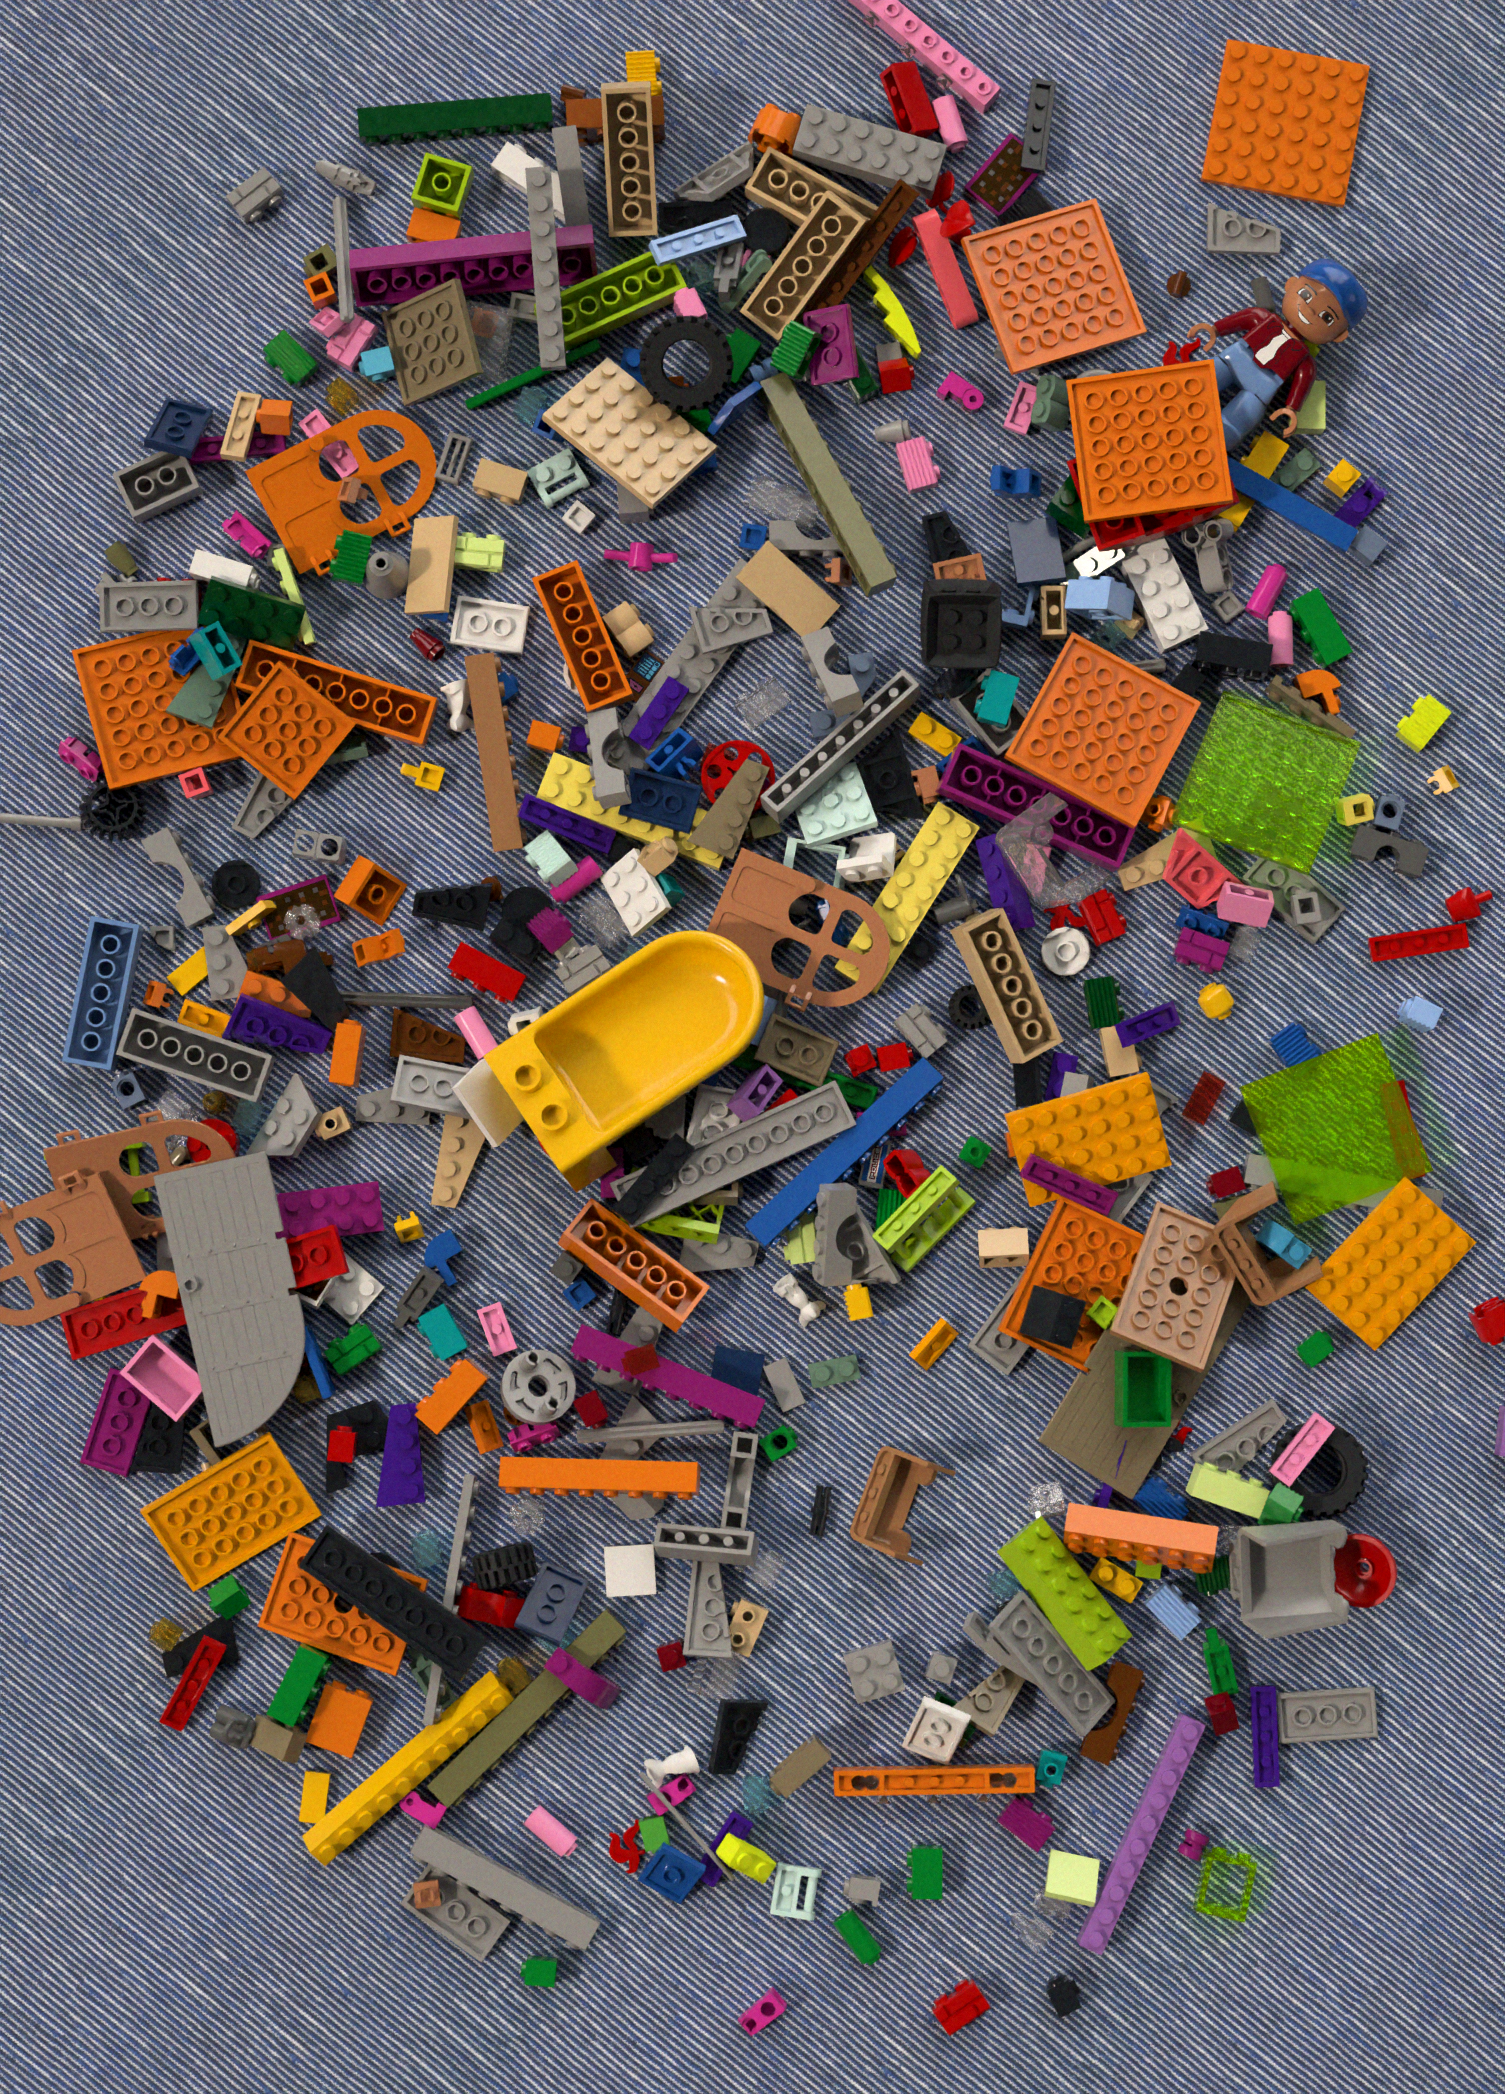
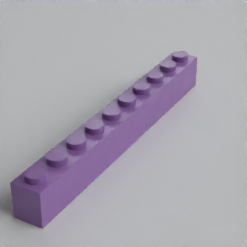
(1140, 1833)

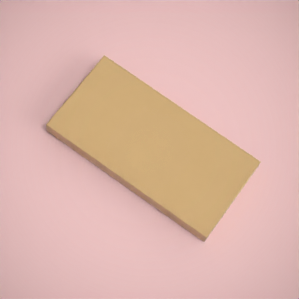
(431, 565)
(787, 590)

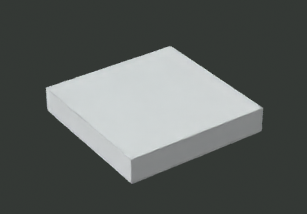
(630, 1570)

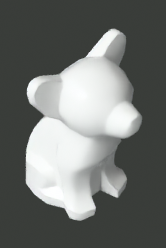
(457, 703)
(789, 1288)
(676, 1763)

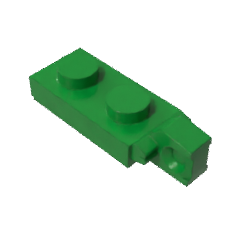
(1219, 1663)

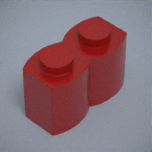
(907, 1170)

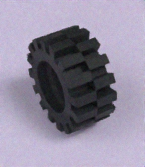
(956, 1013)

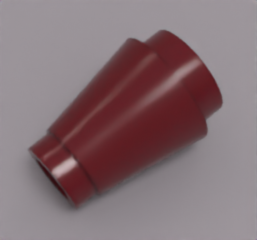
(428, 645)

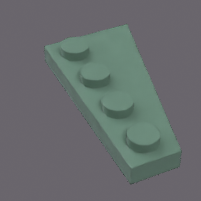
(200, 696)

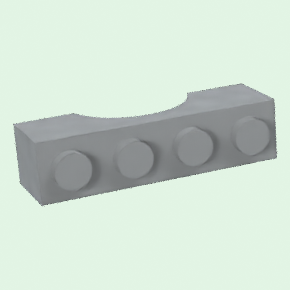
(791, 541)
(840, 690)
(605, 733)
(165, 850)
(834, 1204)
(739, 1480)

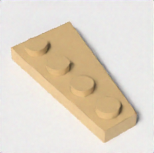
(457, 1156)

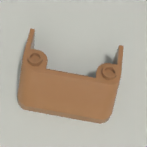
(1261, 1279)
(888, 1501)

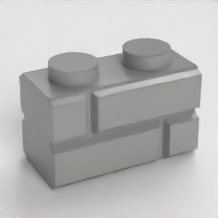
(255, 196)
(582, 969)
(921, 1031)

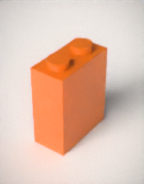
(347, 1054)
(340, 1718)

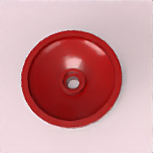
(1361, 1586)

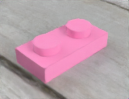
(327, 322)
(1020, 411)
(497, 1329)

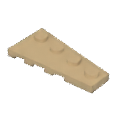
(1151, 863)

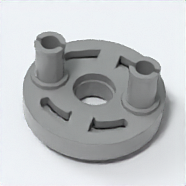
(530, 1367)

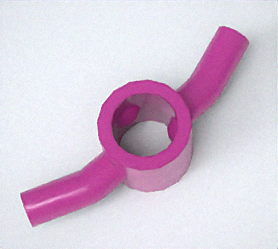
(641, 556)

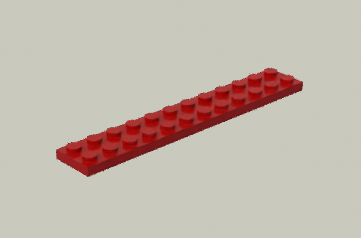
(120, 1321)

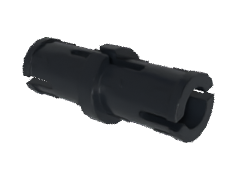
(617, 1312)
(820, 1510)

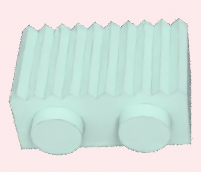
(550, 858)

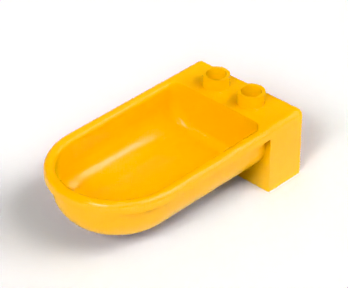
(630, 1046)

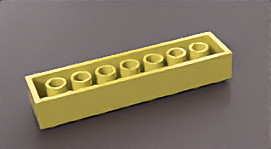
(570, 787)
(914, 885)

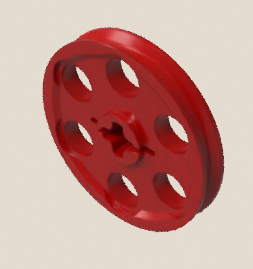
(717, 758)

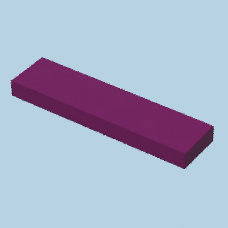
(261, 446)
(1068, 1184)

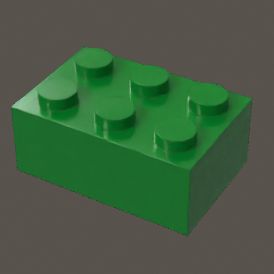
(1142, 1389)
(300, 1685)

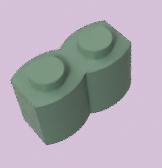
(1052, 403)

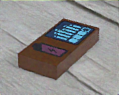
(643, 673)

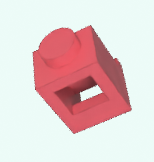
(196, 784)

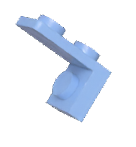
(1011, 617)

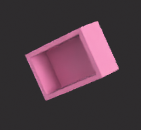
(164, 1377)

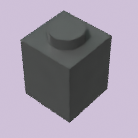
(567, 1267)

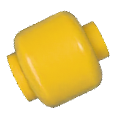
(1215, 1001)

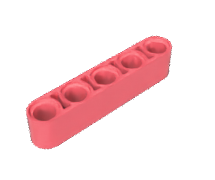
(945, 269)

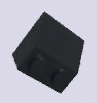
(1052, 1316)

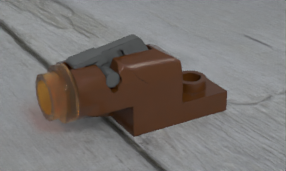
(281, 953)

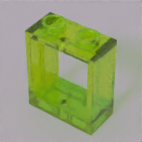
(1217, 1909)

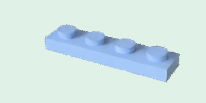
(697, 240)

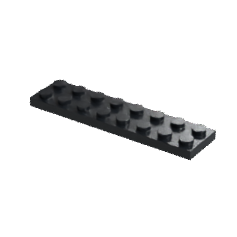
(394, 1602)

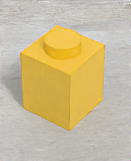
(1342, 478)

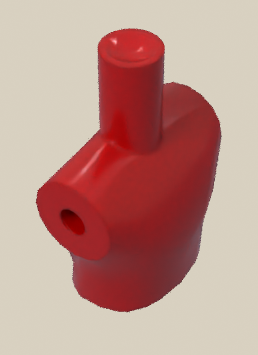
(1465, 904)

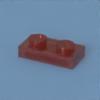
(1203, 1098)

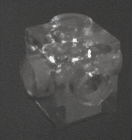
(309, 928)
(527, 1506)

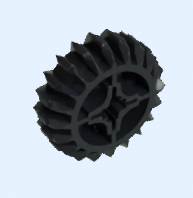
(103, 811)

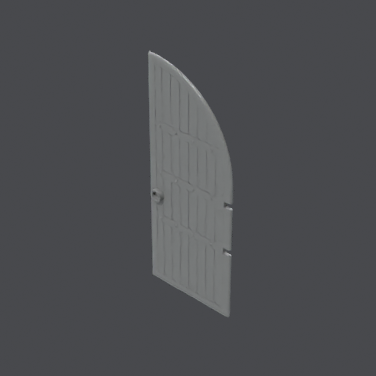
(234, 1289)

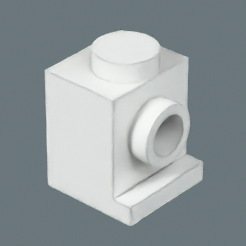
(516, 1019)

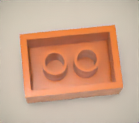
(451, 1395)

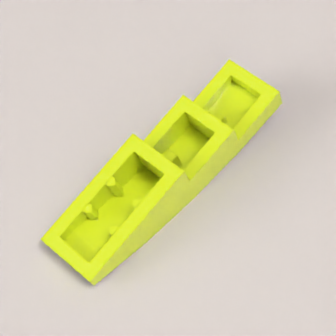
(896, 321)

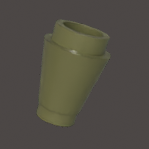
(121, 558)

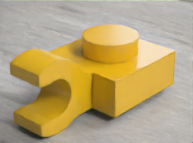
(427, 776)

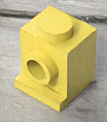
(1364, 809)

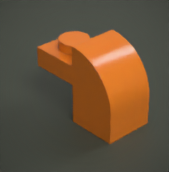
(1321, 684)
(379, 948)
(158, 1286)

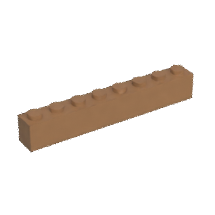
(494, 751)

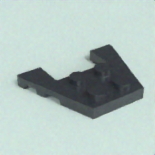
(371, 1425)

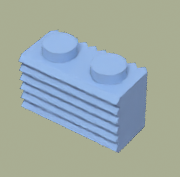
(1419, 1014)
(1173, 1611)

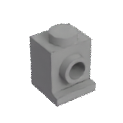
(1313, 913)
(862, 1888)

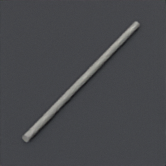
(687, 1826)

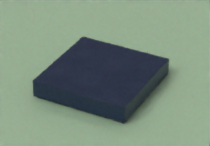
(738, 1368)

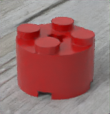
(200, 1151)
(1489, 1321)

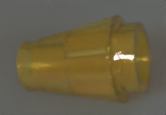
(218, 1106)

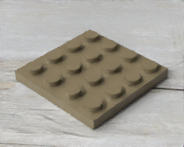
(432, 342)

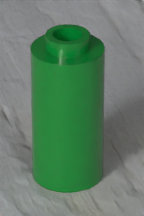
(857, 1937)

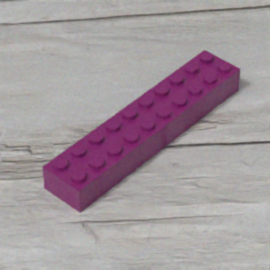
(480, 263)

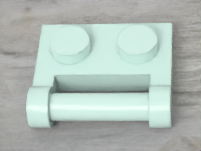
(555, 471)
(787, 1889)

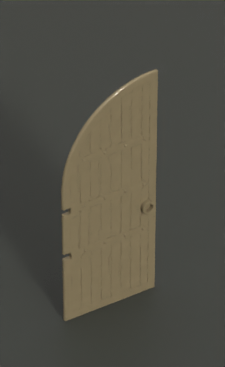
(1085, 1418)

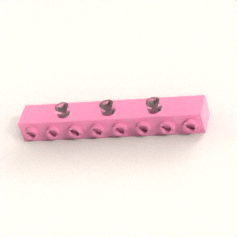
(931, 50)

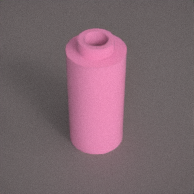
(949, 123)
(1281, 636)
(475, 1032)
(551, 1831)

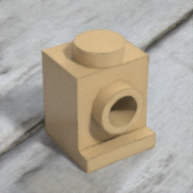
(658, 855)
(341, 1120)

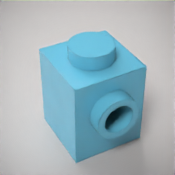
(377, 365)

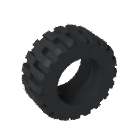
(719, 371)
(1350, 1481)

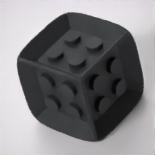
(961, 623)

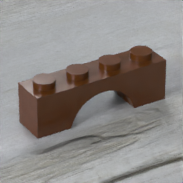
(1102, 1741)

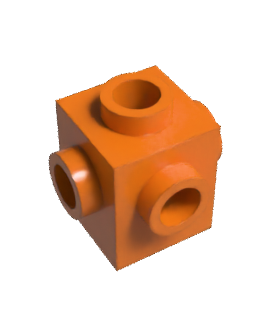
(1158, 813)

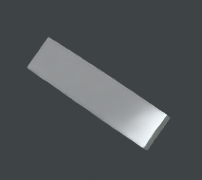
(570, 176)
(979, 1632)

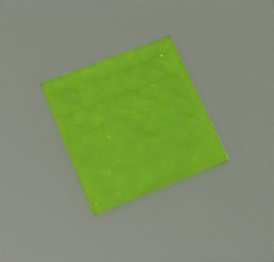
(1265, 782)
(1335, 1129)

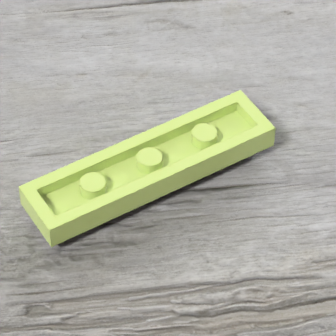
(290, 587)

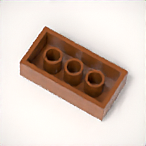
(589, 123)

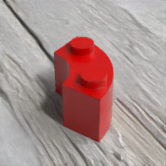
(489, 1605)

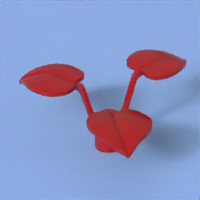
(954, 227)

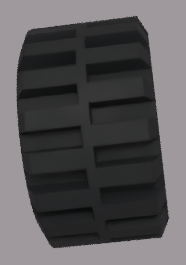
(504, 1565)

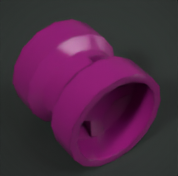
(1193, 1844)

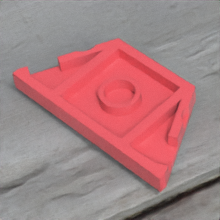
(1195, 871)

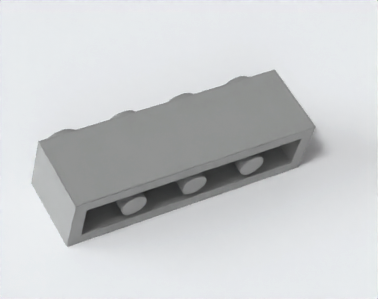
(706, 1544)

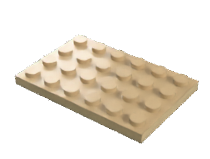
(629, 433)

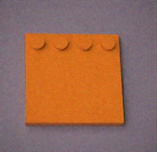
(287, 730)

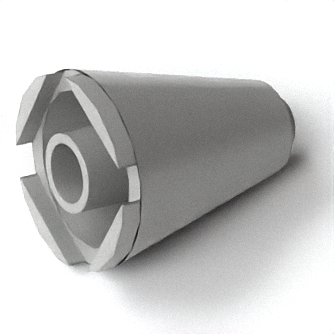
(386, 575)

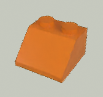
(370, 890)

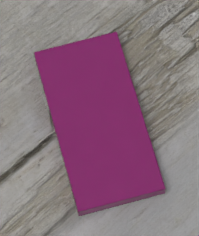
(116, 1426)

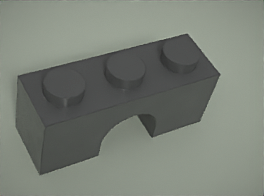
(1409, 855)

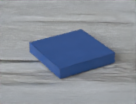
(734, 408)
(671, 1873)

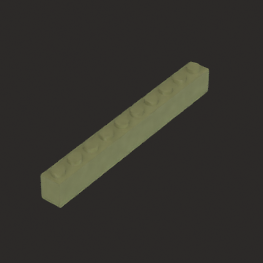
(827, 484)
(522, 1713)

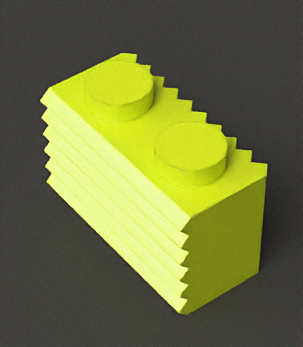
(1422, 723)
(746, 1858)

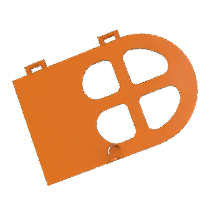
(306, 503)

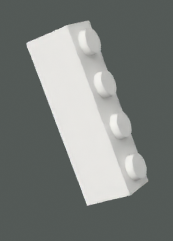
(511, 166)

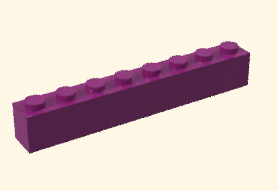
(671, 1377)

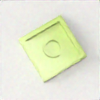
(1072, 1878)

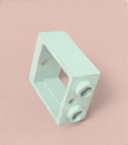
(793, 843)

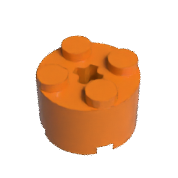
(775, 130)

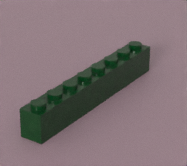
(455, 119)

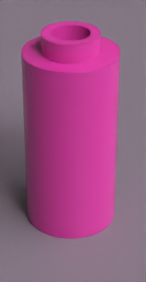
(1267, 591)
(587, 873)

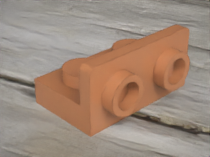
(961, 568)

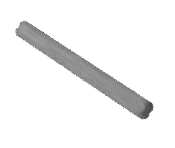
(342, 246)
(650, 1431)

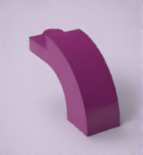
(582, 1680)

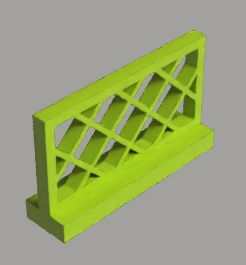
(686, 1227)

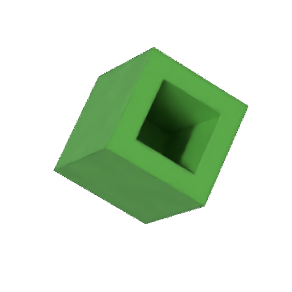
(654, 1832)

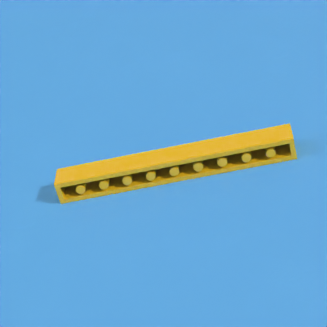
(407, 1768)

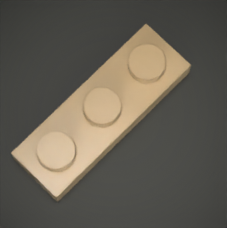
(241, 426)

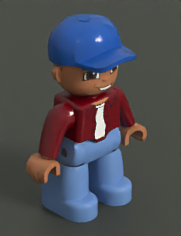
(1256, 367)

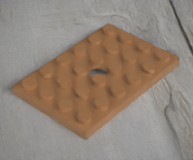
(1154, 1316)

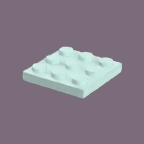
(836, 809)

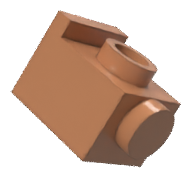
(926, 784)

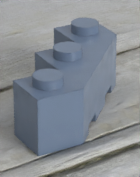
(863, 670)

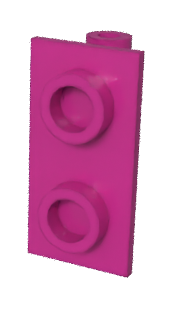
(251, 538)
(73, 752)
(523, 1439)

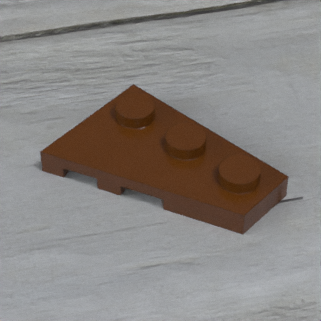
(424, 1040)

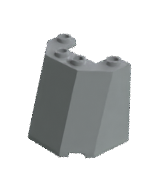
(1287, 1577)

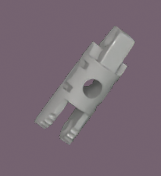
(346, 177)

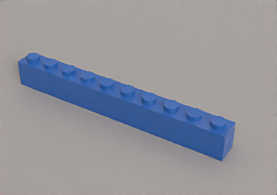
(845, 1153)

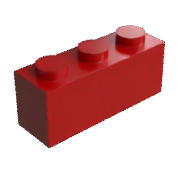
(909, 99)
(486, 973)

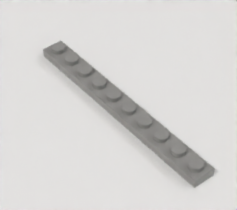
(453, 1587)

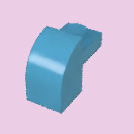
(1282, 1243)

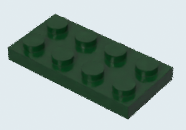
(252, 613)

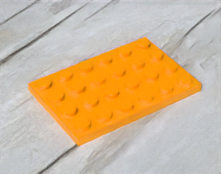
(1093, 1133)
(1390, 1263)
(231, 1511)

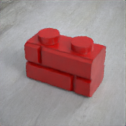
(1102, 917)
(960, 2006)

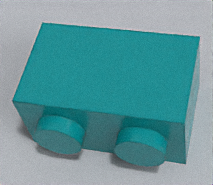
(215, 650)
(997, 698)
(442, 1332)

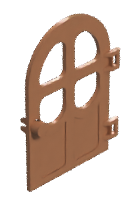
(756, 916)
(103, 1154)
(86, 1239)

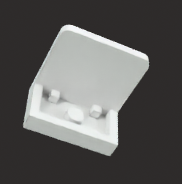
(869, 858)

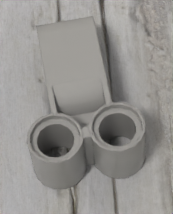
(1212, 553)

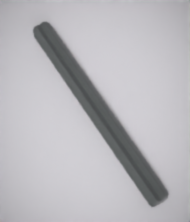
(407, 1000)

